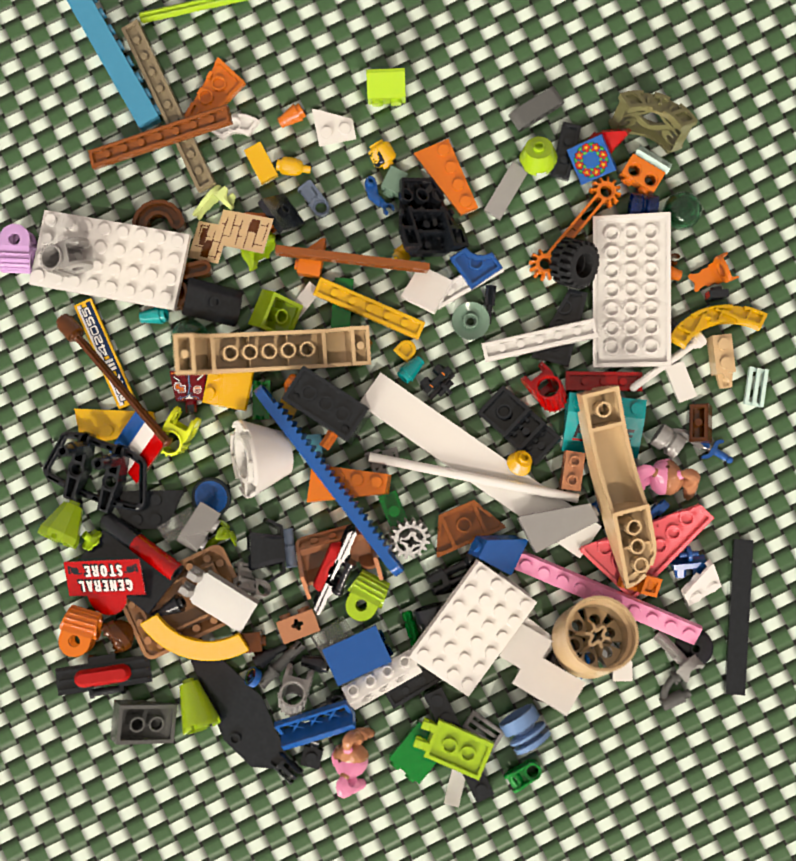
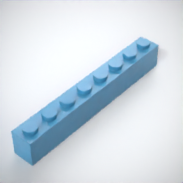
(116, 63)

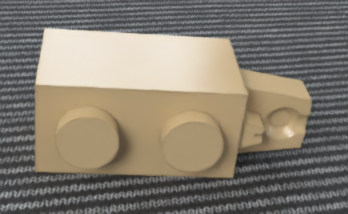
(721, 359)

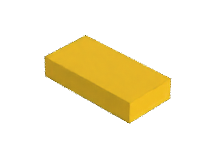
(261, 163)

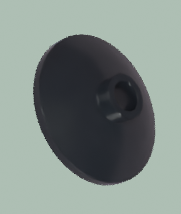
(705, 647)

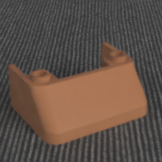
(313, 548)

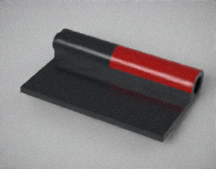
(123, 542)

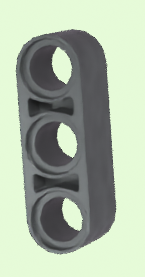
(536, 109)

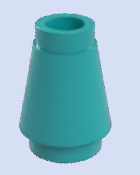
(154, 315)
(410, 369)

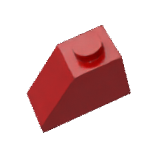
(613, 137)

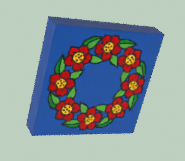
(592, 159)

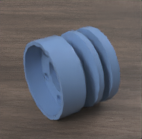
(527, 732)

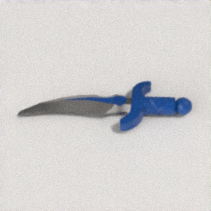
(712, 449)

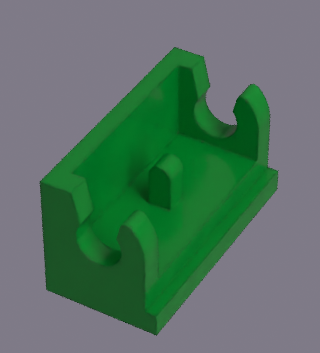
(258, 410)

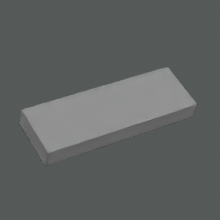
(506, 191)

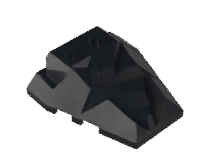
(425, 221)

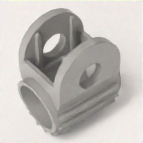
(56, 257)
(302, 690)

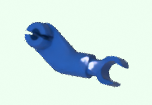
(373, 195)

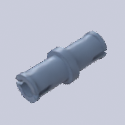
(290, 549)

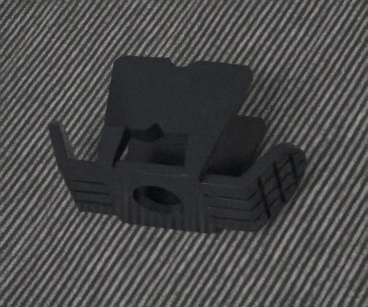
(267, 549)

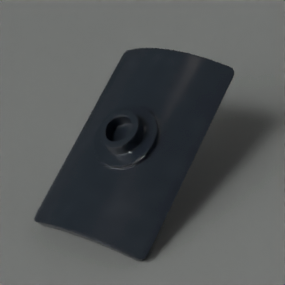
(212, 302)

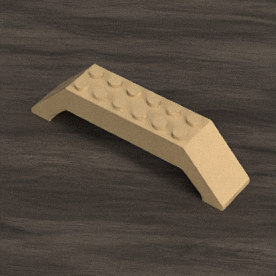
(270, 350)

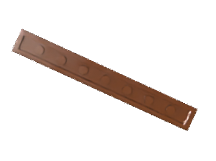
(160, 137)
(352, 259)

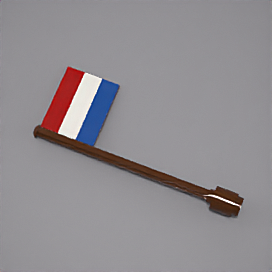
(142, 431)

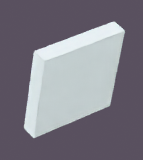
(427, 290)

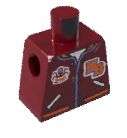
(188, 389)

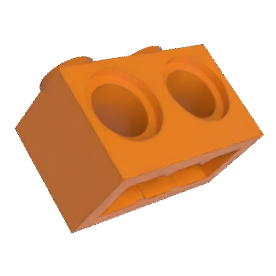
(644, 170)

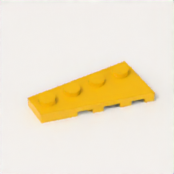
(104, 423)

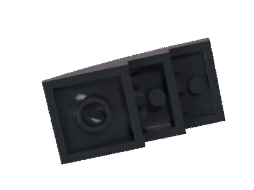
(519, 425)

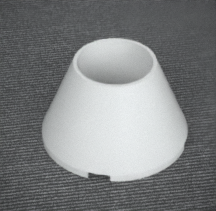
(259, 456)

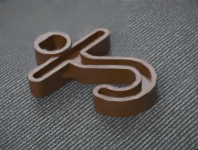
(163, 209)

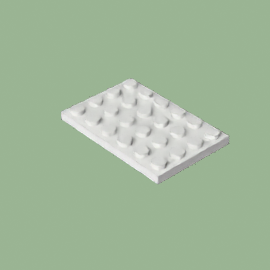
(472, 628)

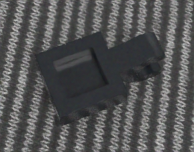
(312, 755)

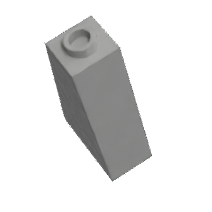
(555, 525)

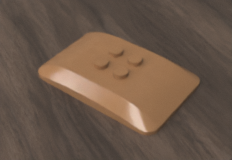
(194, 620)

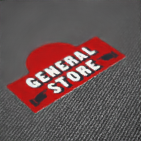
(105, 582)

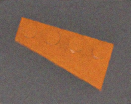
(218, 89)

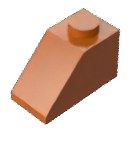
(311, 268)

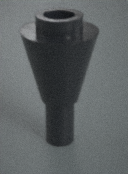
(174, 605)
(264, 657)

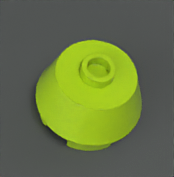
(538, 156)

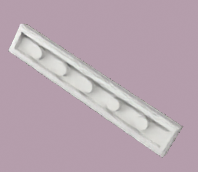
(540, 340)

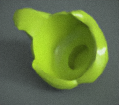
(252, 258)

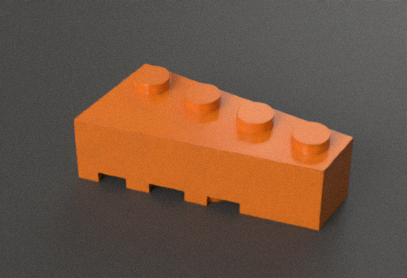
(358, 482)

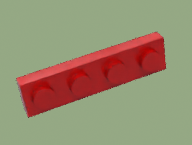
(587, 380)

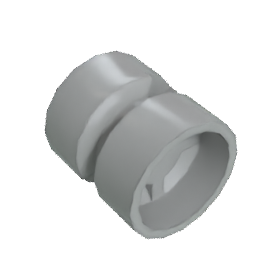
(667, 440)

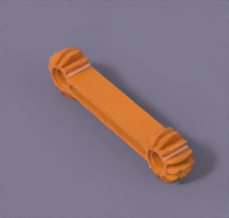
(578, 224)

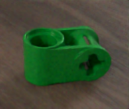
(522, 776)

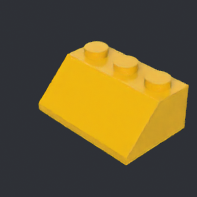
(228, 390)

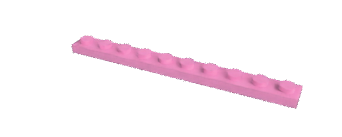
(586, 587)

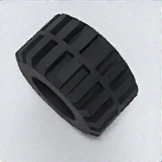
(574, 263)

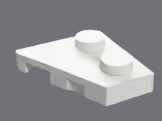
(701, 584)

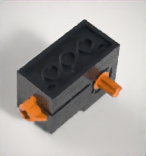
(326, 405)

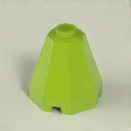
(64, 524)

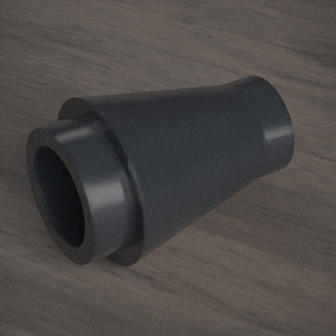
(315, 662)

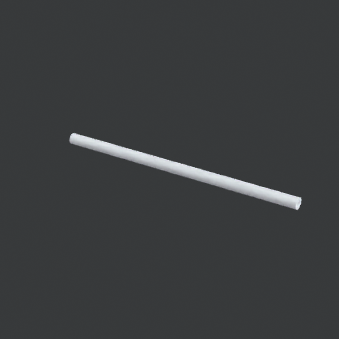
(473, 477)

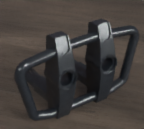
(115, 464)

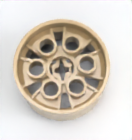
(621, 629)

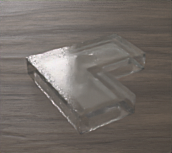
(172, 528)

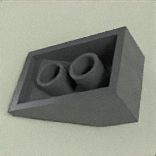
(143, 722)

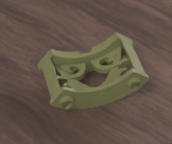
(675, 118)

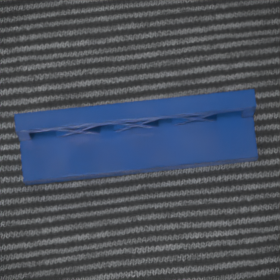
(317, 727)

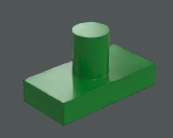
(392, 508)

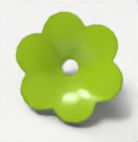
(91, 539)

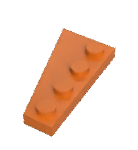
(445, 169)

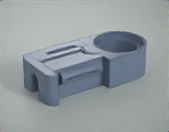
(314, 197)

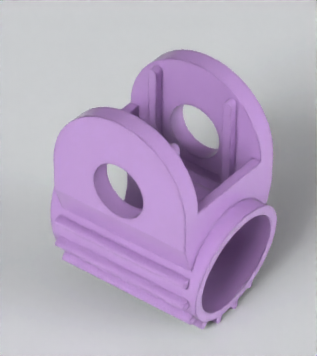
(14, 256)

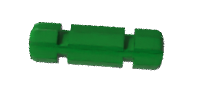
(410, 627)

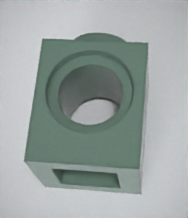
(390, 184)

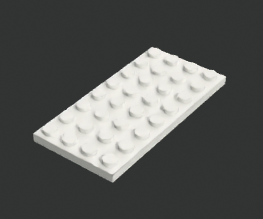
(128, 260)
(632, 290)

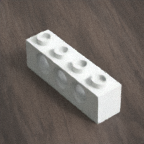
(380, 680)

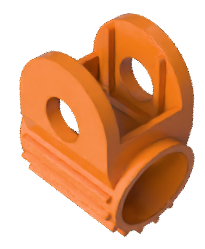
(83, 624)

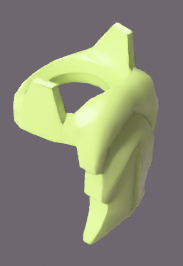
(212, 197)

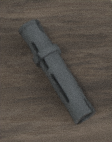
(280, 664)

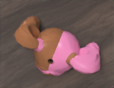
(667, 478)
(351, 760)

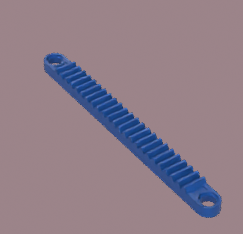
(329, 480)

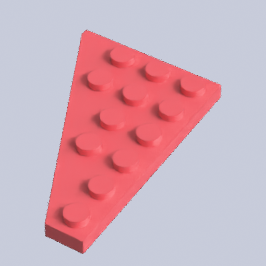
(671, 535)

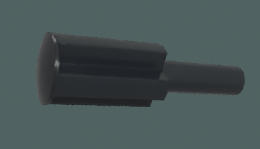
(490, 294)

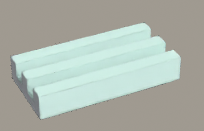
(653, 159)
(756, 386)

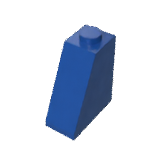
(498, 551)

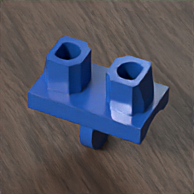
(688, 560)

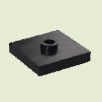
(283, 213)

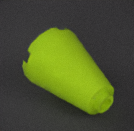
(196, 708)

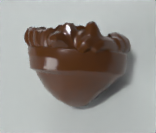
(119, 633)

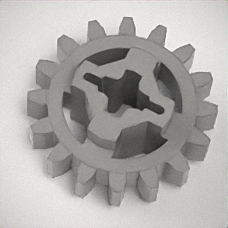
(412, 541)

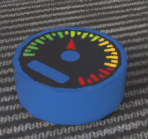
(253, 677)

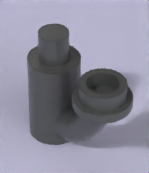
(675, 698)

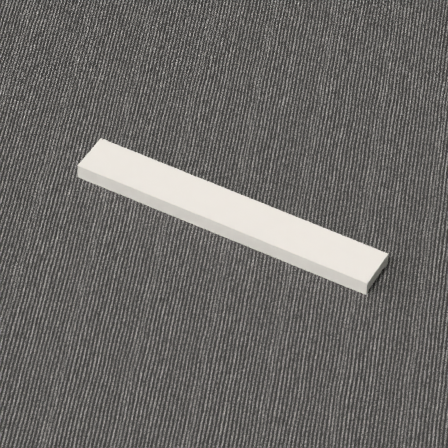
(461, 452)

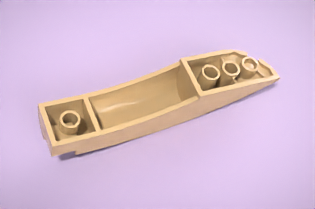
(617, 482)

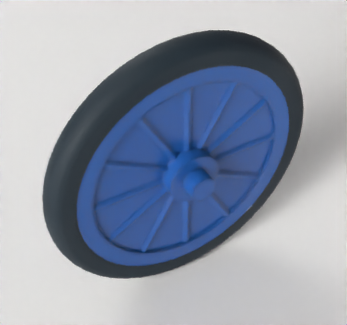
(212, 493)

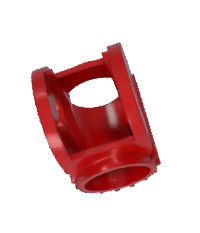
(550, 403)

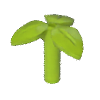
(222, 534)

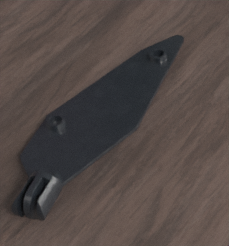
(244, 719)

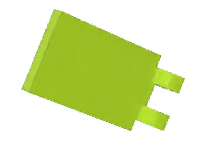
(455, 747)

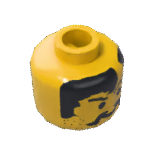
(382, 154)

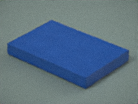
(356, 655)

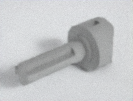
(686, 664)

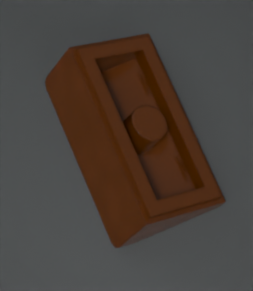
(700, 423)

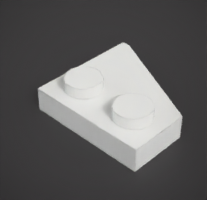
(332, 128)

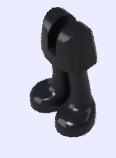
(443, 574)

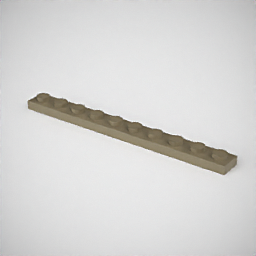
(167, 103)

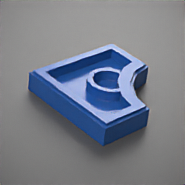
(475, 267)

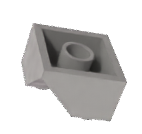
(198, 526)

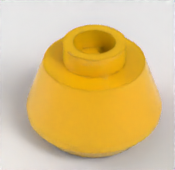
(519, 462)

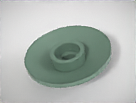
(473, 311)

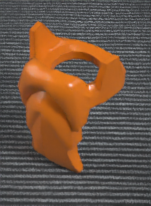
(716, 273)

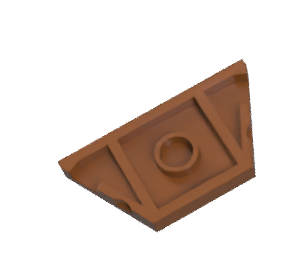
(461, 526)

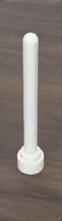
(696, 342)

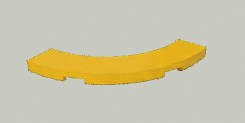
(715, 316)
(193, 647)

